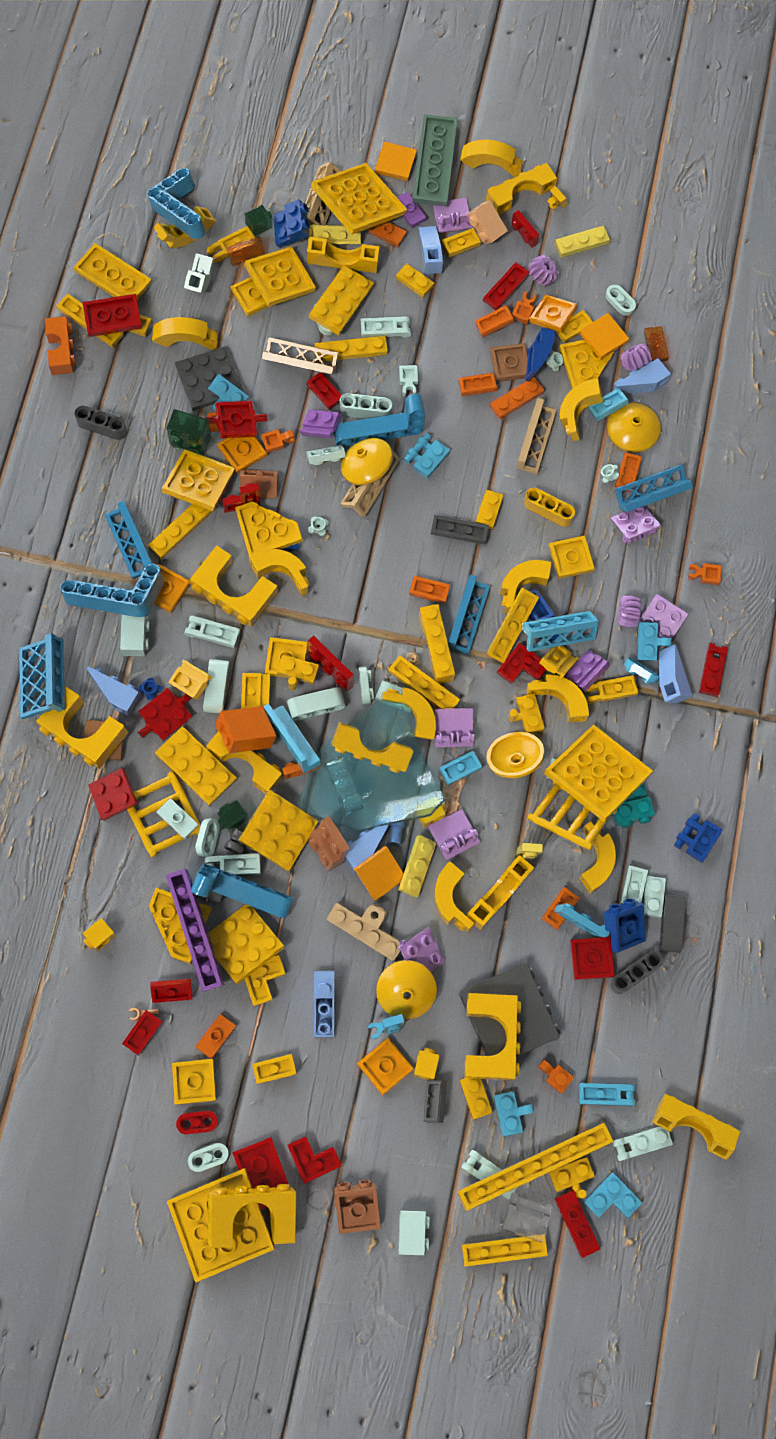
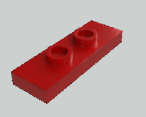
(577, 1224)

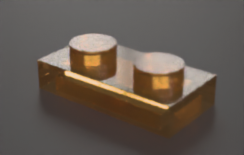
(245, 250)
(656, 343)

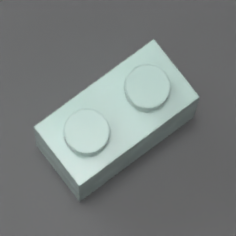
(134, 636)
(412, 1233)

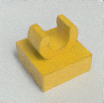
(557, 199)

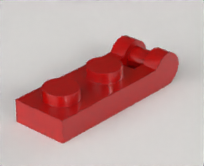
(713, 670)

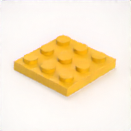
(279, 276)
(198, 480)
(278, 830)
(244, 943)

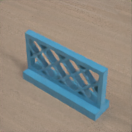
(53, 674)

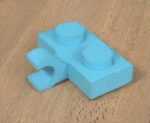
(226, 391)
(648, 641)
(390, 1025)
(510, 1114)

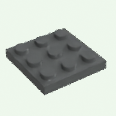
(200, 371)

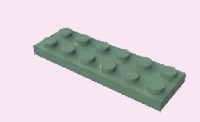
(435, 160)

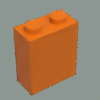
(245, 729)

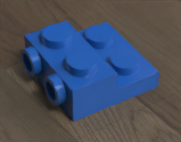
(291, 223)
(626, 924)

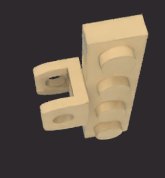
(366, 928)

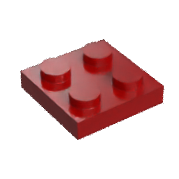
(112, 794)
(592, 958)

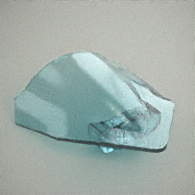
(366, 794)

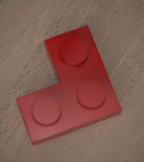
(248, 493)
(520, 661)
(311, 1165)

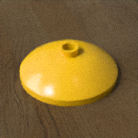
(631, 435)
(366, 461)
(515, 755)
(402, 978)

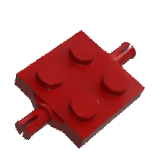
(236, 419)
(164, 714)

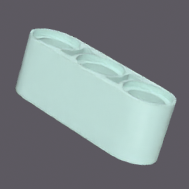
(357, 401)
(216, 687)
(316, 704)

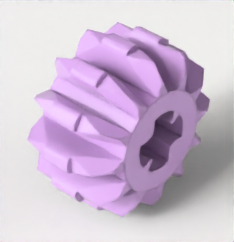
(543, 270)
(635, 357)
(629, 611)

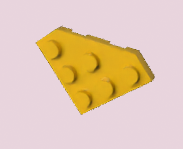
(582, 362)
(266, 529)
(169, 924)

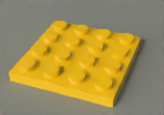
(358, 198)
(598, 772)
(190, 1217)

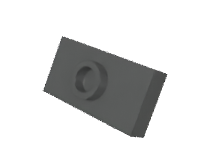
(435, 1101)

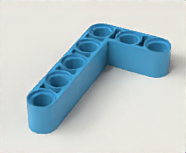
(165, 202)
(384, 427)
(117, 600)
(240, 889)

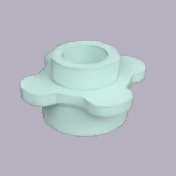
(554, 360)
(609, 473)
(318, 521)

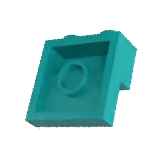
(635, 809)

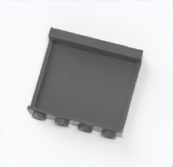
(534, 1018)

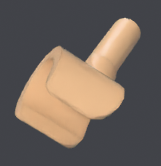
(139, 1013)

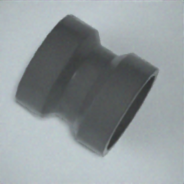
(234, 844)

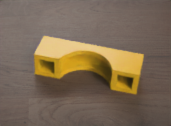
(539, 179)
(323, 253)
(439, 652)
(395, 755)
(265, 775)
(500, 892)
(719, 1137)

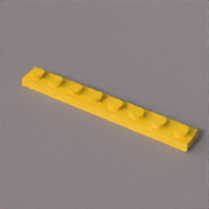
(534, 1167)

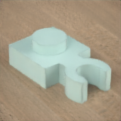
(408, 377)

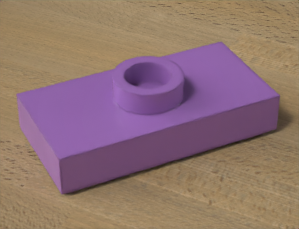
(414, 215)

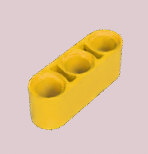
(544, 499)

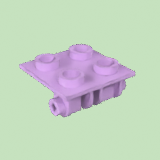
(452, 217)
(636, 524)
(666, 615)
(454, 727)
(454, 834)
(422, 949)

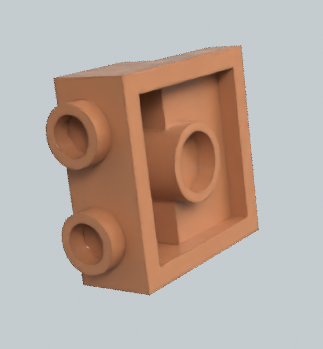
(329, 844)
(357, 1207)

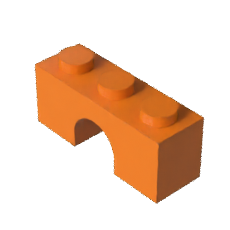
(60, 359)

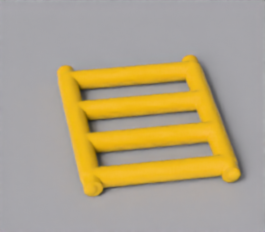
(136, 815)
(570, 833)

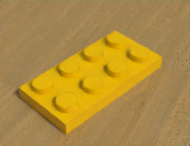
(111, 273)
(341, 300)
(195, 766)

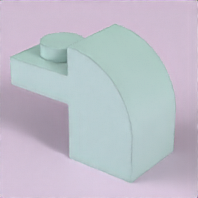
(199, 277)

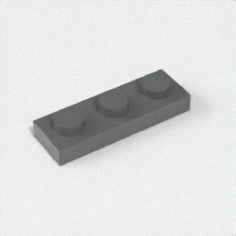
(459, 529)

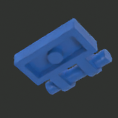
(703, 841)

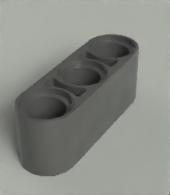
(95, 416)
(672, 924)
(645, 968)

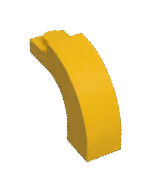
(491, 152)
(175, 237)
(184, 329)
(576, 401)
(280, 561)
(525, 573)
(566, 691)
(424, 716)
(605, 861)
(443, 899)

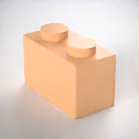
(487, 222)

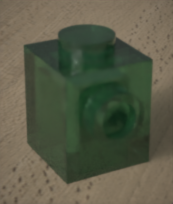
(258, 220)
(232, 816)

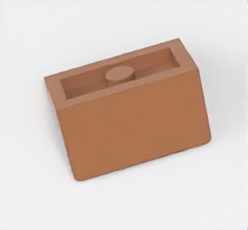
(266, 481)

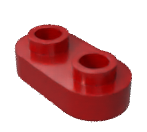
(197, 1122)

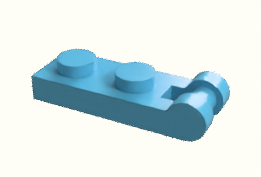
(581, 920)
(606, 1094)

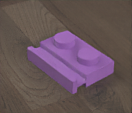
(320, 423)
(587, 670)

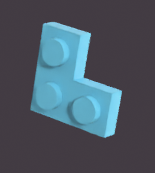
(612, 1191)

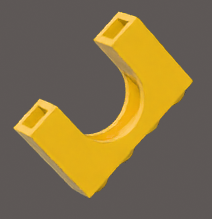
(245, 608)
(93, 749)
(504, 1010)
(225, 1204)

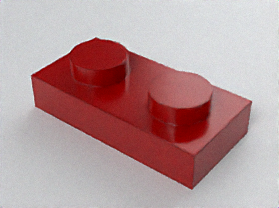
(526, 230)
(324, 390)
(171, 990)
(142, 1032)

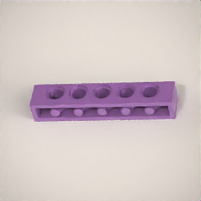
(195, 930)

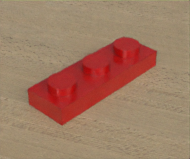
(506, 286)

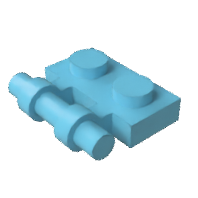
(431, 459)

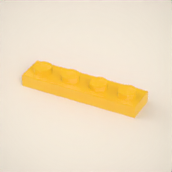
(74, 310)
(354, 348)
(178, 530)
(512, 625)
(423, 684)
(502, 1251)

